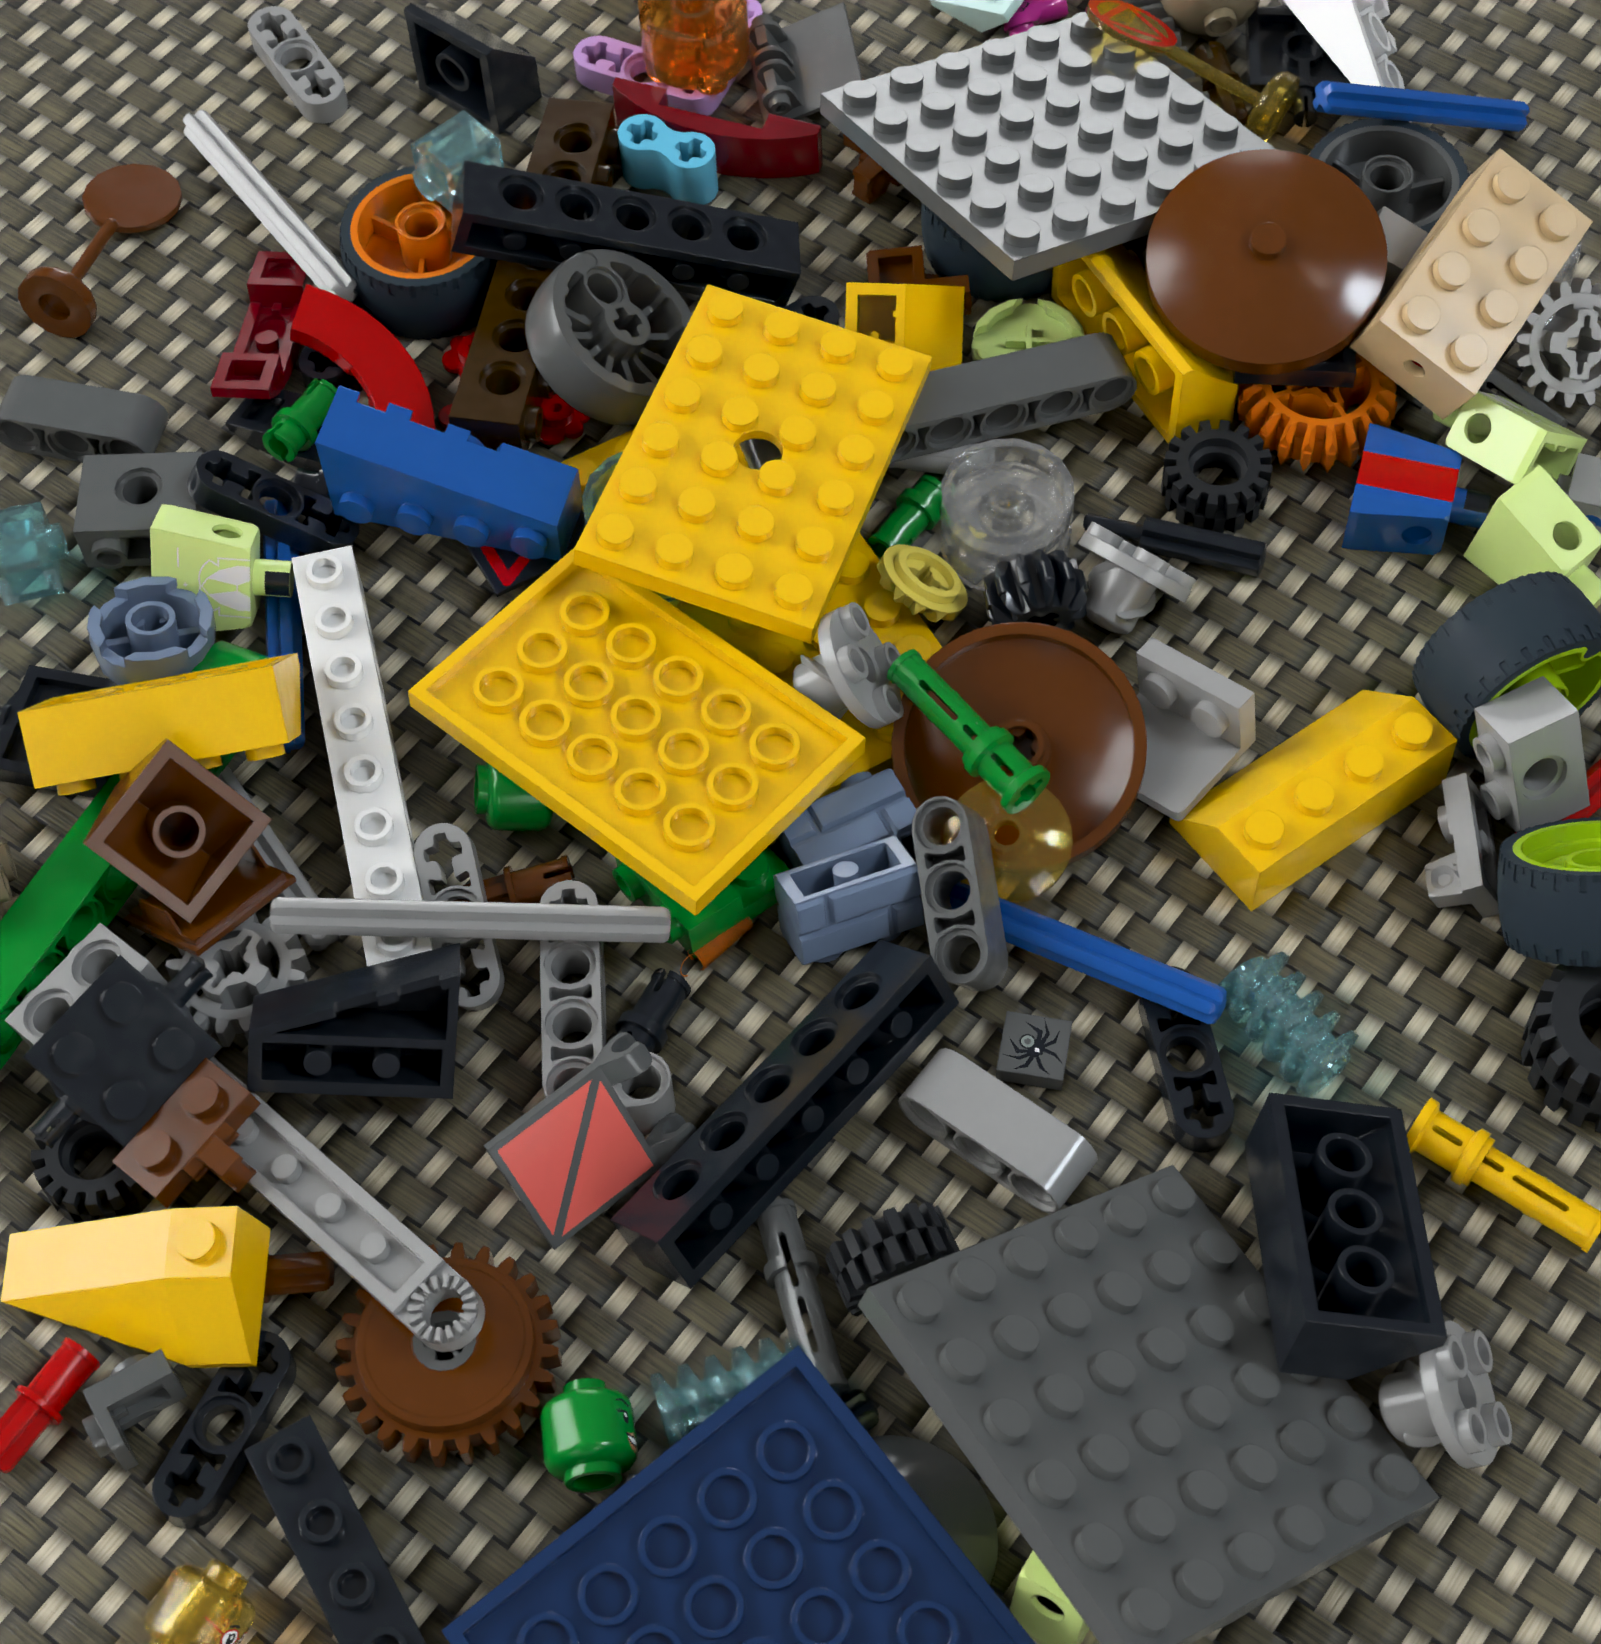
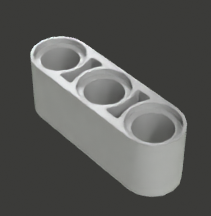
(998, 1130)

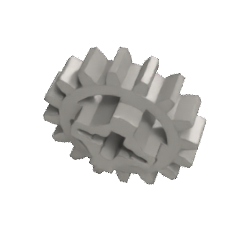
(1570, 365)
(240, 970)

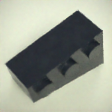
(361, 1031)

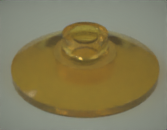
(1037, 856)

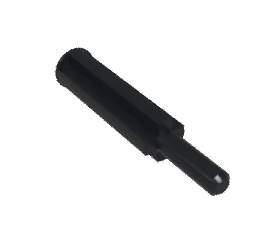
(1189, 543)

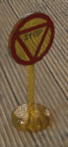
(1151, 34)

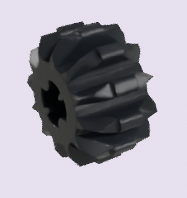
(1036, 590)

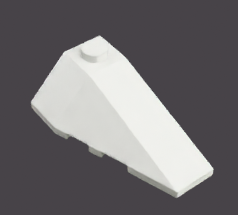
(1352, 37)

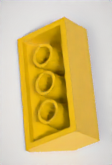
(1173, 384)
(201, 712)
(1318, 793)

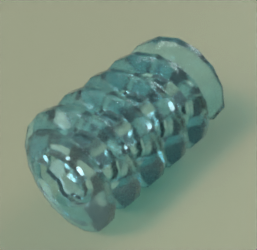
(1287, 1023)
(697, 1399)

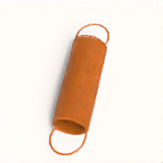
(720, 944)

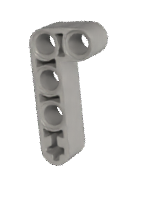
(583, 1009)

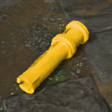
(1473, 1158)

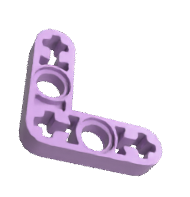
(603, 59)

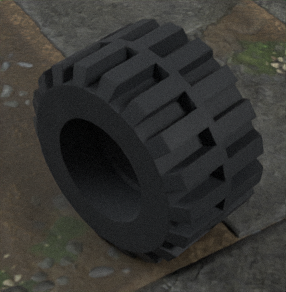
(1557, 1047)

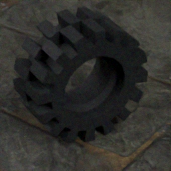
(1216, 450)
(76, 1195)
(888, 1249)

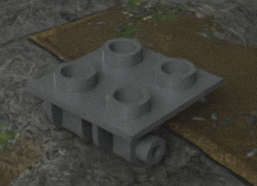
(801, 61)

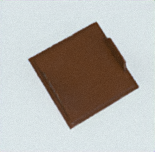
(238, 897)

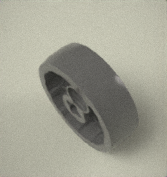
(599, 331)

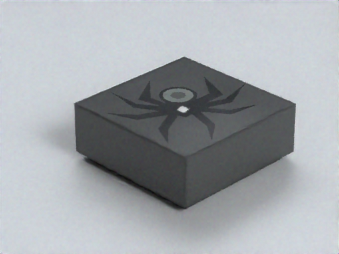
(1034, 1050)

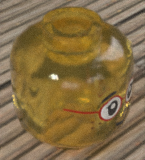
(201, 1607)

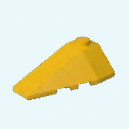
(151, 1281)

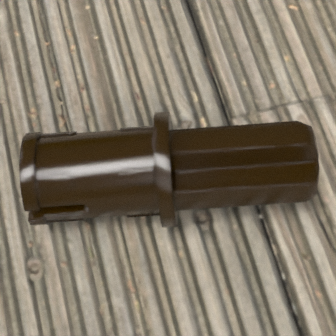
(1225, 100)

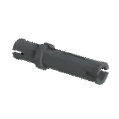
(779, 1233)

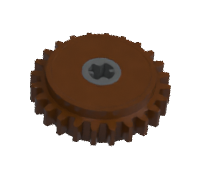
(457, 1400)

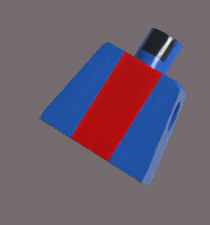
(1408, 495)

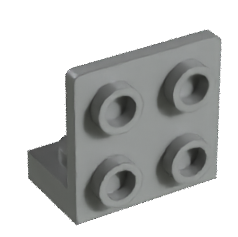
(1193, 726)

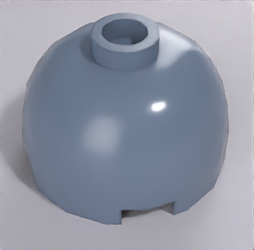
(151, 630)

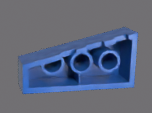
(444, 482)

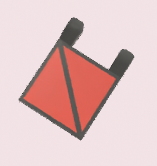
(582, 1147)

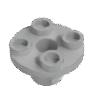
(1127, 580)
(851, 670)
(1448, 1400)

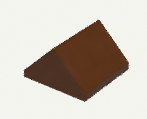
(175, 829)

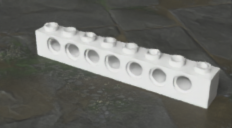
(358, 740)

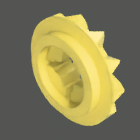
(922, 582)

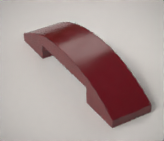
(776, 151)
(264, 349)

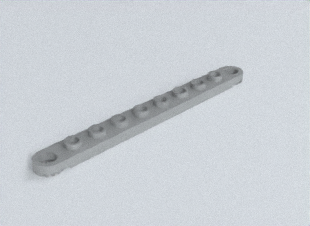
(355, 1229)

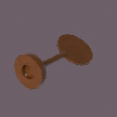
(116, 200)

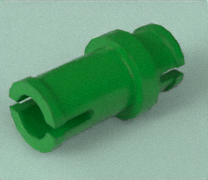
(297, 426)
(916, 511)

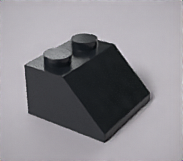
(471, 67)

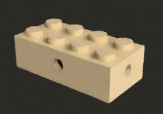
(1471, 284)

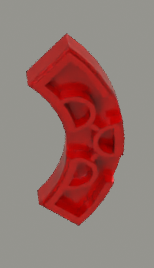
(362, 350)

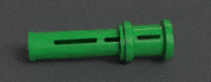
(989, 749)

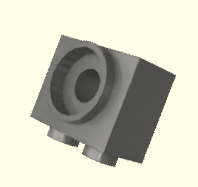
(121, 499)

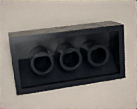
(1341, 1237)

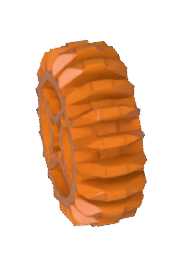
(1313, 420)

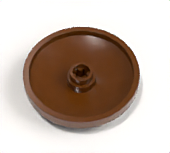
(1266, 261)
(1064, 711)

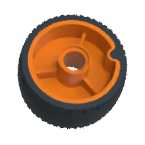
(404, 262)

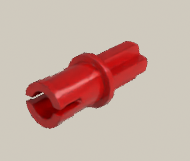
(43, 1401)

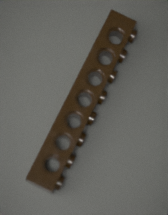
(500, 383)

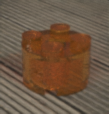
(694, 42)

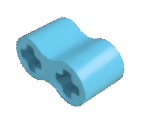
(668, 159)

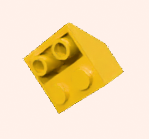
(911, 317)

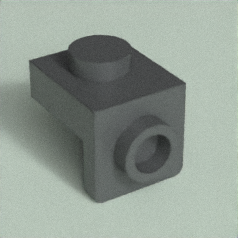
(126, 1397)

